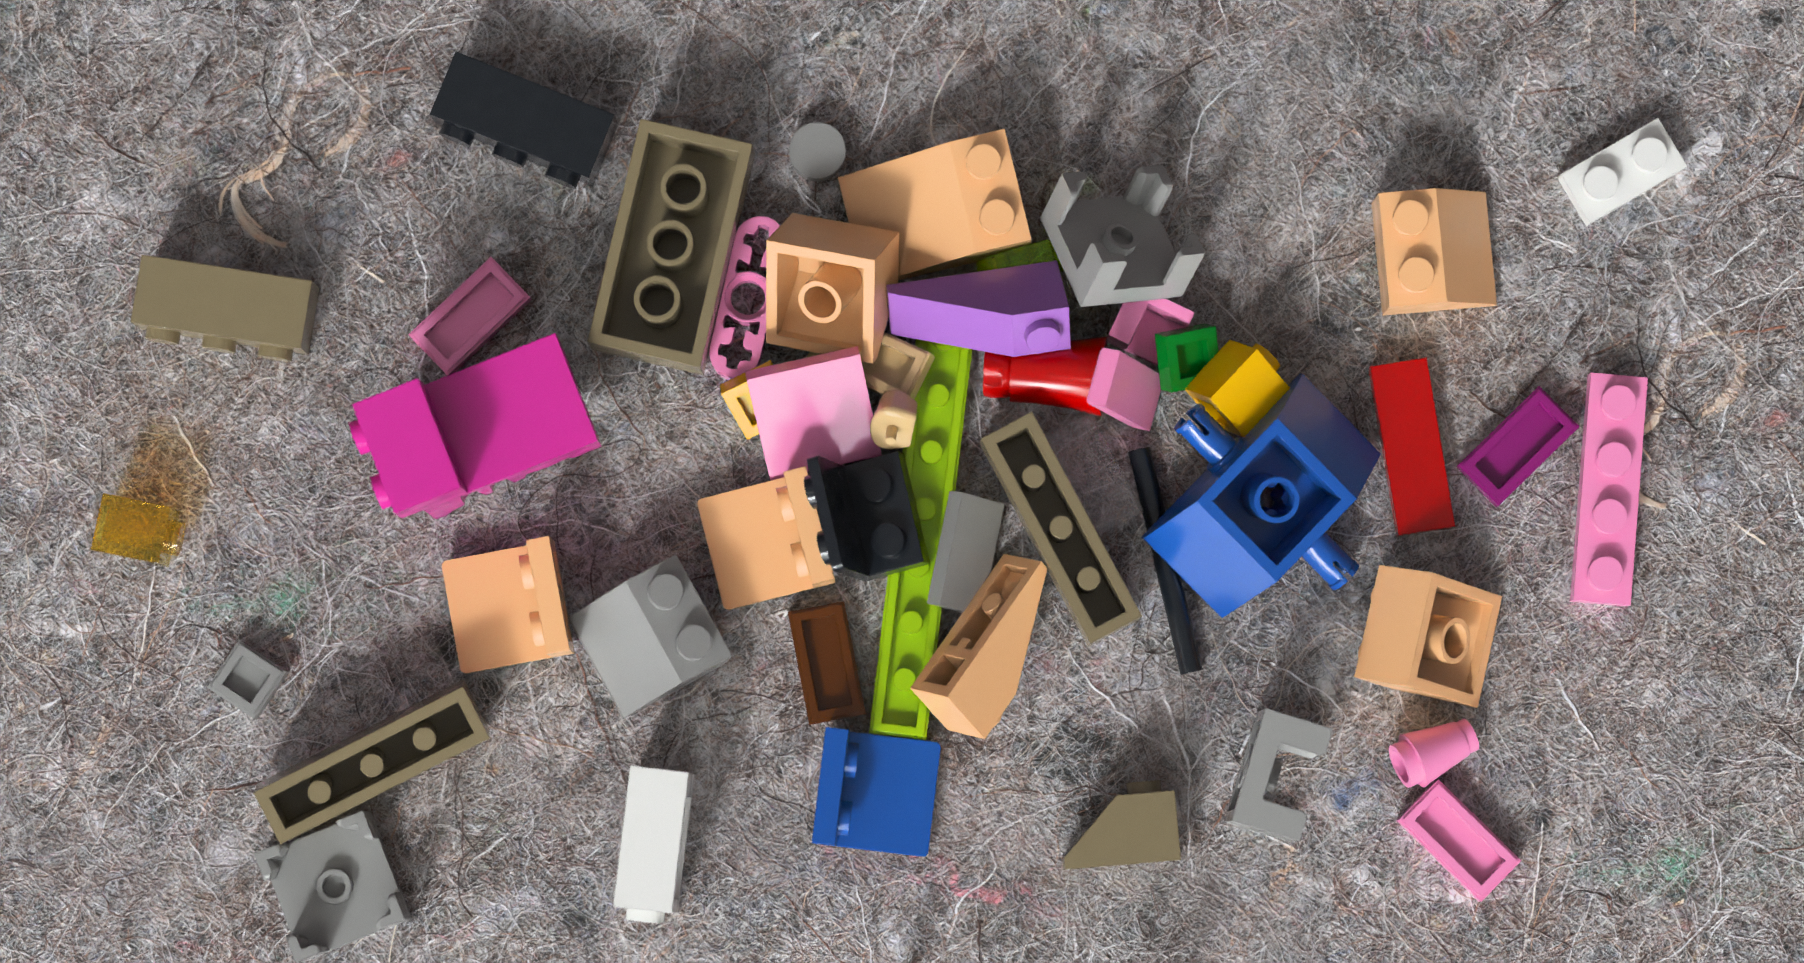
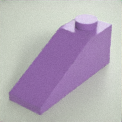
(988, 311)

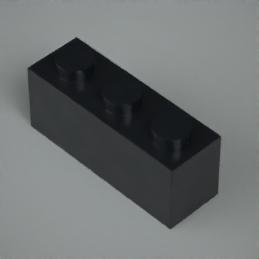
(523, 121)

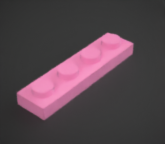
(1609, 489)

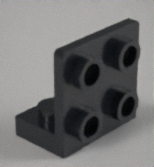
(866, 516)

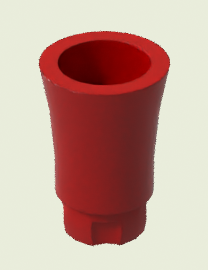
(1046, 378)

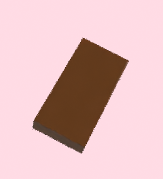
(826, 663)

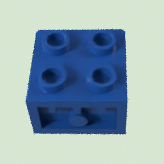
(876, 792)

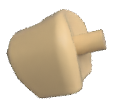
(894, 420)

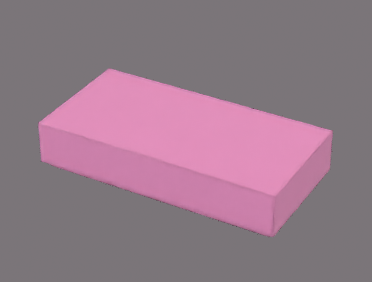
(470, 316)
(1125, 389)
(1458, 840)

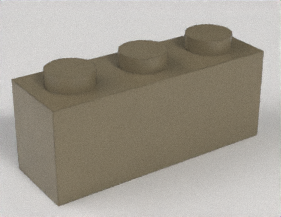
(224, 307)

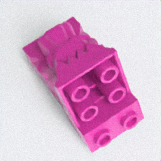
(473, 429)

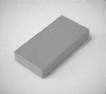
(964, 550)

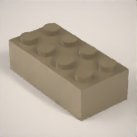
(671, 246)

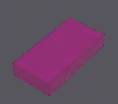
(1517, 446)

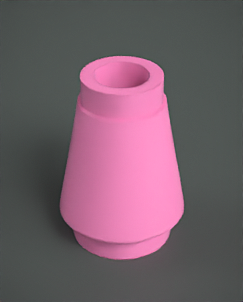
(1430, 752)

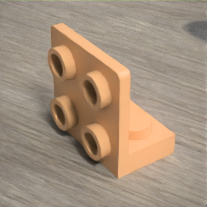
(764, 541)
(508, 606)

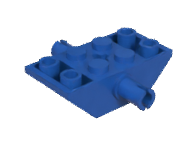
(1221, 533)

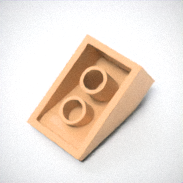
(944, 202)

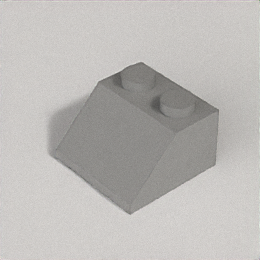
(650, 636)

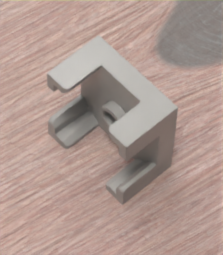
(1117, 245)
(1262, 769)
(334, 886)

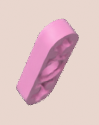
(723, 336)

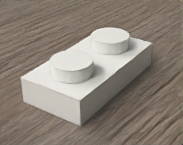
(1622, 172)

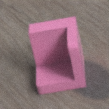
(1140, 321)

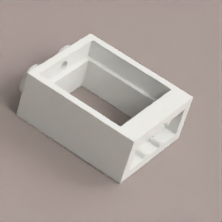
(653, 843)

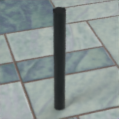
(1169, 581)

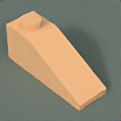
(984, 652)

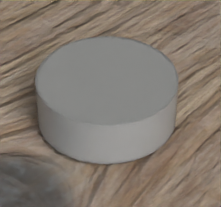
(817, 151)

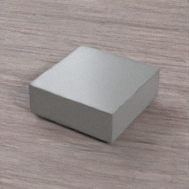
(248, 679)

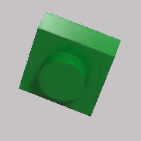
(1184, 354)

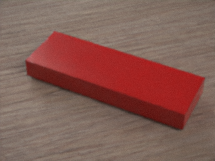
(1411, 447)

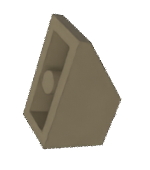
(1130, 830)

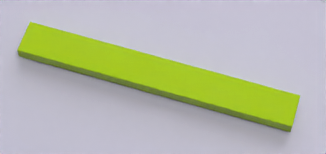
(908, 622)

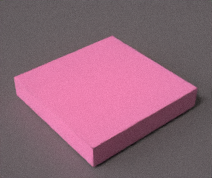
(813, 411)

